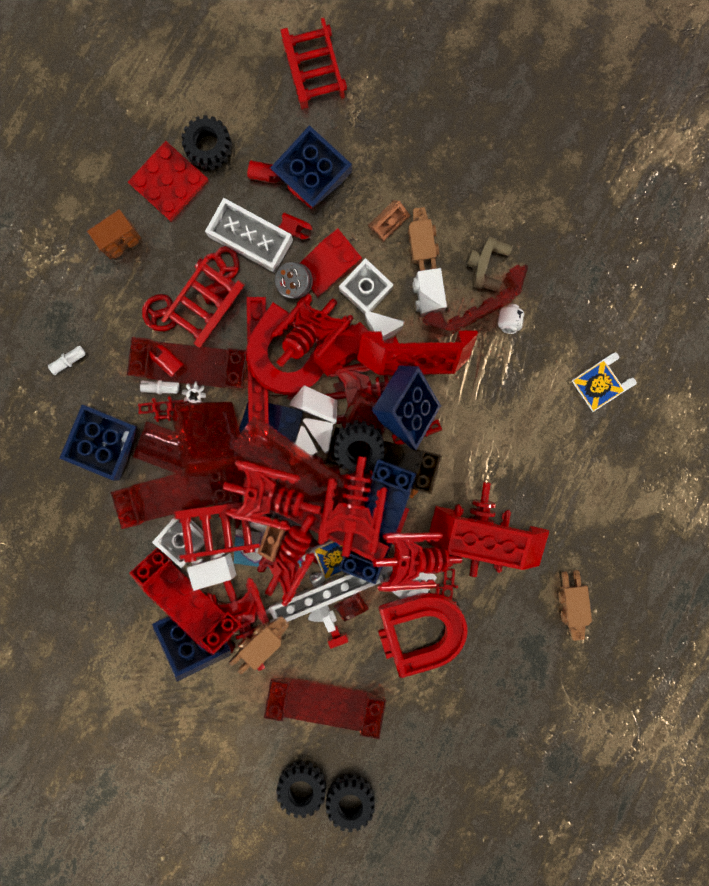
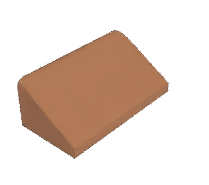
(389, 220)
(271, 542)

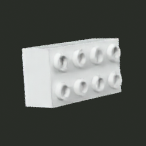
(249, 235)

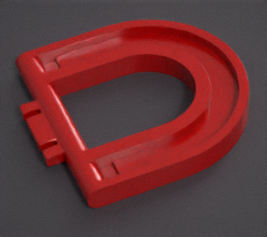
(260, 365)
(416, 607)

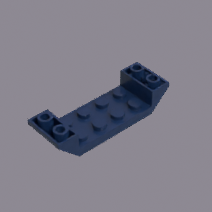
(399, 487)

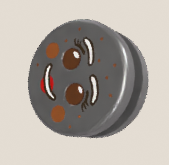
(293, 280)

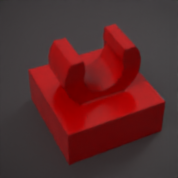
(337, 639)

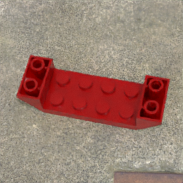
(429, 357)
(488, 541)
(187, 608)

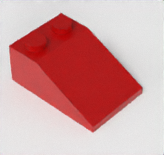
(331, 262)

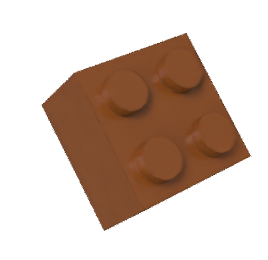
(114, 235)

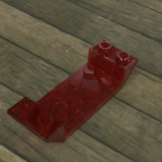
(514, 281)
(205, 365)
(166, 495)
(325, 705)

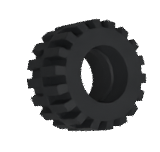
(203, 128)
(354, 433)
(296, 804)
(346, 818)

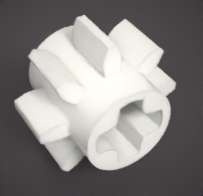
(194, 388)

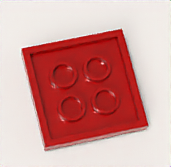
(168, 181)

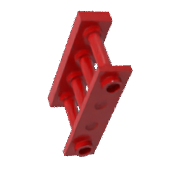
(295, 59)
(221, 303)
(204, 515)

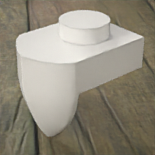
(324, 615)

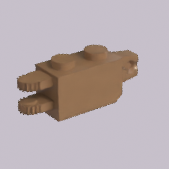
(421, 239)
(576, 605)
(260, 645)

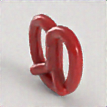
(221, 264)
(156, 314)

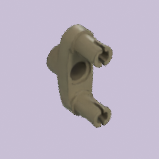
(480, 261)

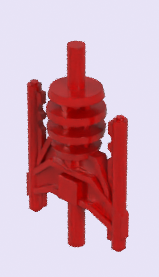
(309, 326)
(354, 380)
(262, 495)
(482, 513)
(352, 516)
(412, 559)
(286, 566)
(243, 610)

